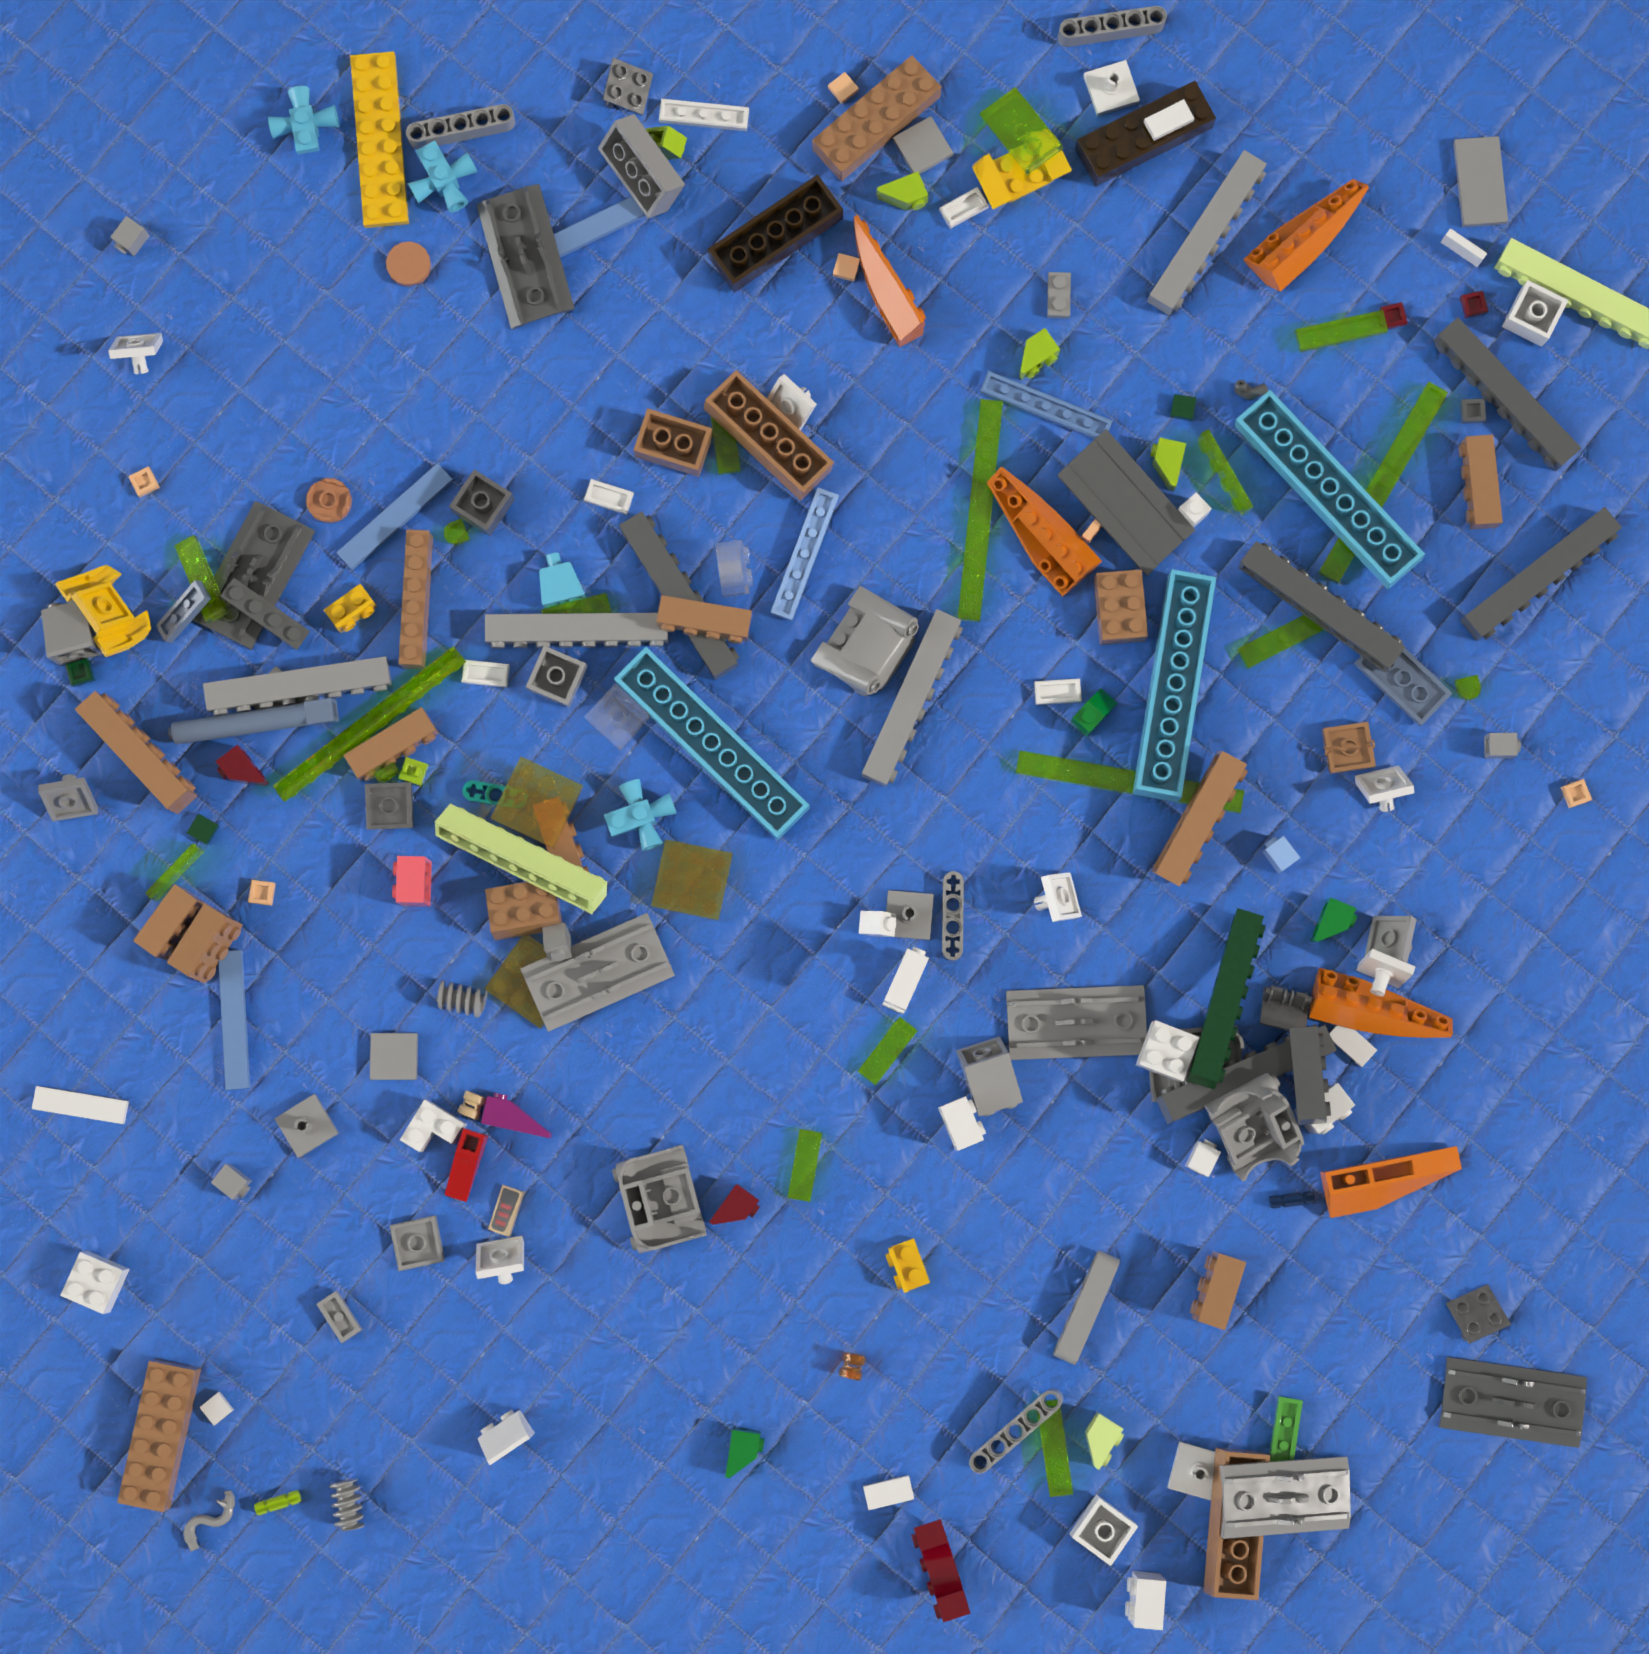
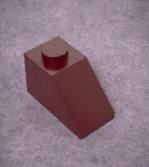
(240, 768)
(736, 1206)

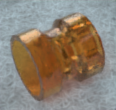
(849, 1371)

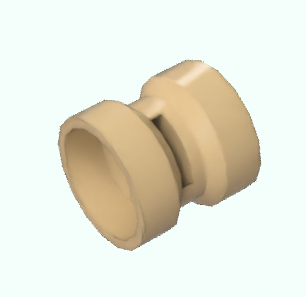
(472, 1099)

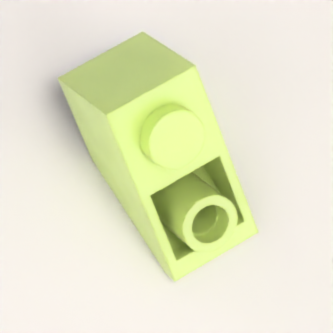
(1101, 1437)

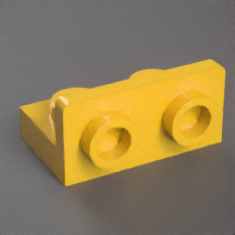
(350, 609)
(908, 1265)

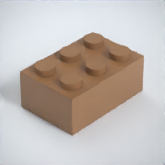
(673, 442)
(1120, 607)
(520, 910)
(169, 922)
(205, 943)
(1217, 1290)

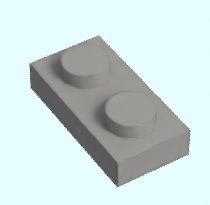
(1058, 295)
(339, 1316)

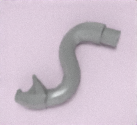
(189, 1529)

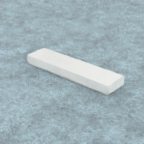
(704, 115)
(80, 1105)

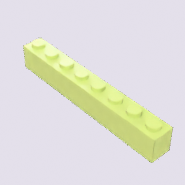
(1583, 294)
(521, 858)

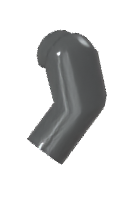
(1248, 392)

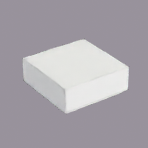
(216, 1408)

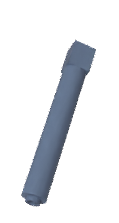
(256, 721)

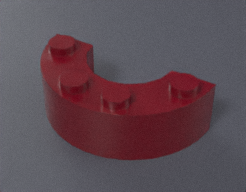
(942, 1571)

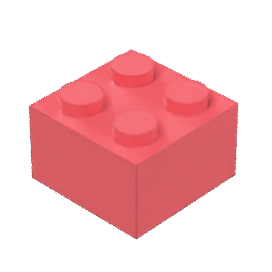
(412, 881)

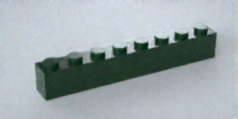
(1226, 998)

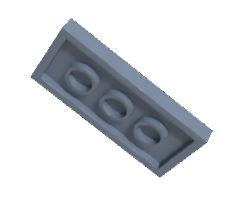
(1408, 686)

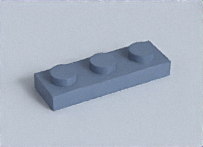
(183, 611)

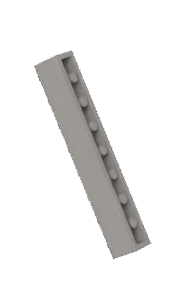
(1206, 233)
(573, 629)
(297, 684)
(911, 698)

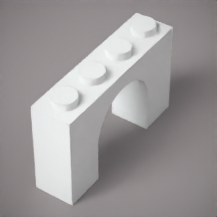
(906, 980)

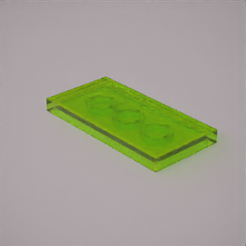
(1021, 131)

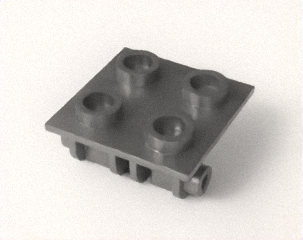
(627, 86)
(1284, 1009)
(1478, 1314)

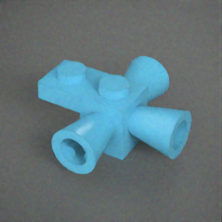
(303, 121)
(442, 177)
(639, 815)

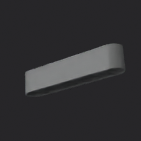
(1119, 19)
(471, 131)
(1086, 1307)
(1008, 1439)

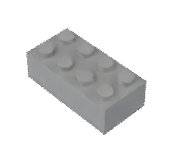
(641, 166)

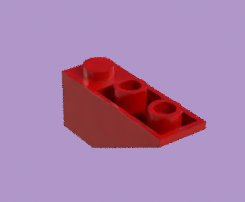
(465, 1164)

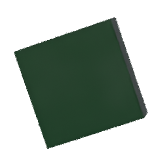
(1183, 407)
(79, 672)
(203, 829)

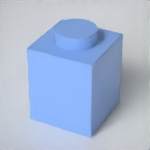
(1280, 853)

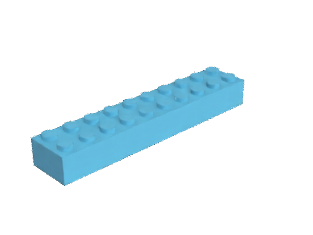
(1329, 489)
(1174, 686)
(712, 743)

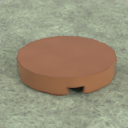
(408, 264)
(329, 500)

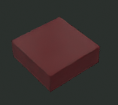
(1474, 304)
(1394, 315)

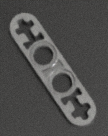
(956, 916)

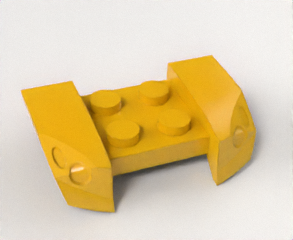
(1006, 181)
(105, 610)

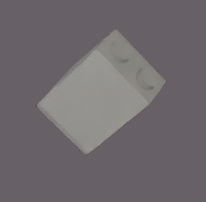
(68, 634)
(990, 1076)

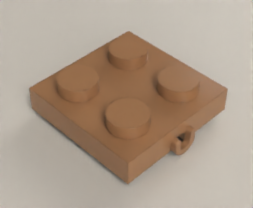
(1348, 747)

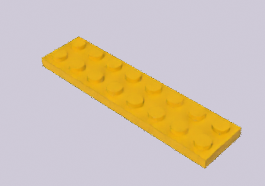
(379, 139)

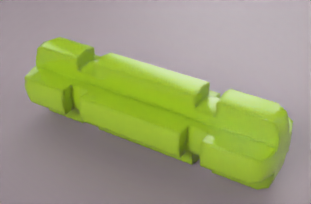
(277, 1502)

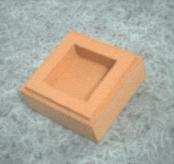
(843, 88)
(846, 267)
(144, 481)
(1091, 532)
(1576, 793)
(261, 892)

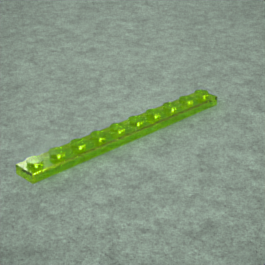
(1390, 470)
(980, 511)
(369, 724)
(1099, 776)

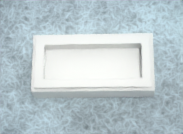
(1168, 120)
(964, 207)
(1463, 247)
(608, 497)
(485, 673)
(1057, 691)
(1352, 1044)
(888, 1492)

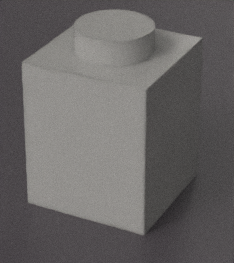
(129, 237)
(1501, 745)
(557, 942)
(232, 1182)

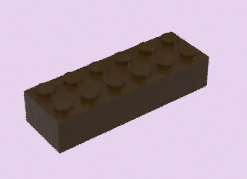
(1128, 142)
(775, 233)

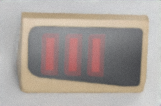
(506, 1210)

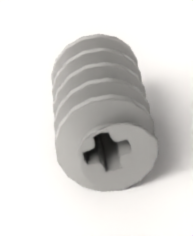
(461, 999)
(347, 1505)

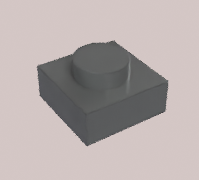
(1472, 411)

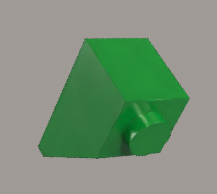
(1093, 712)
(1333, 919)
(743, 1449)

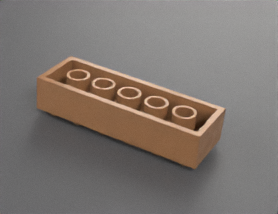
(876, 118)
(768, 435)
(136, 752)
(1199, 817)
(159, 1435)
(1231, 1563)

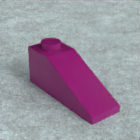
(508, 1115)

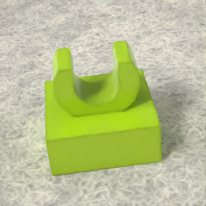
(413, 771)

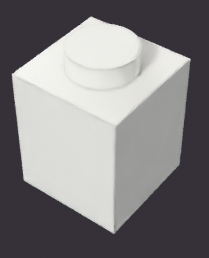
(1194, 509)
(877, 923)
(1203, 1157)

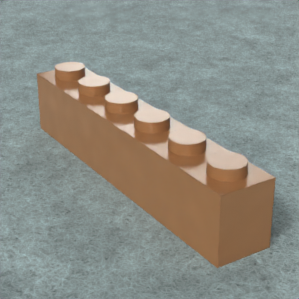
(415, 599)

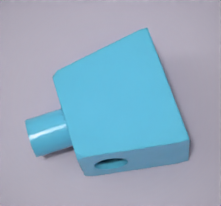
(559, 582)

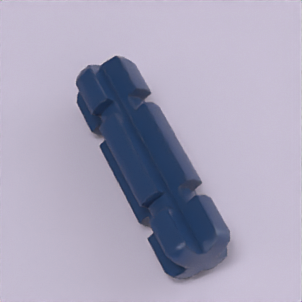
(1292, 1199)

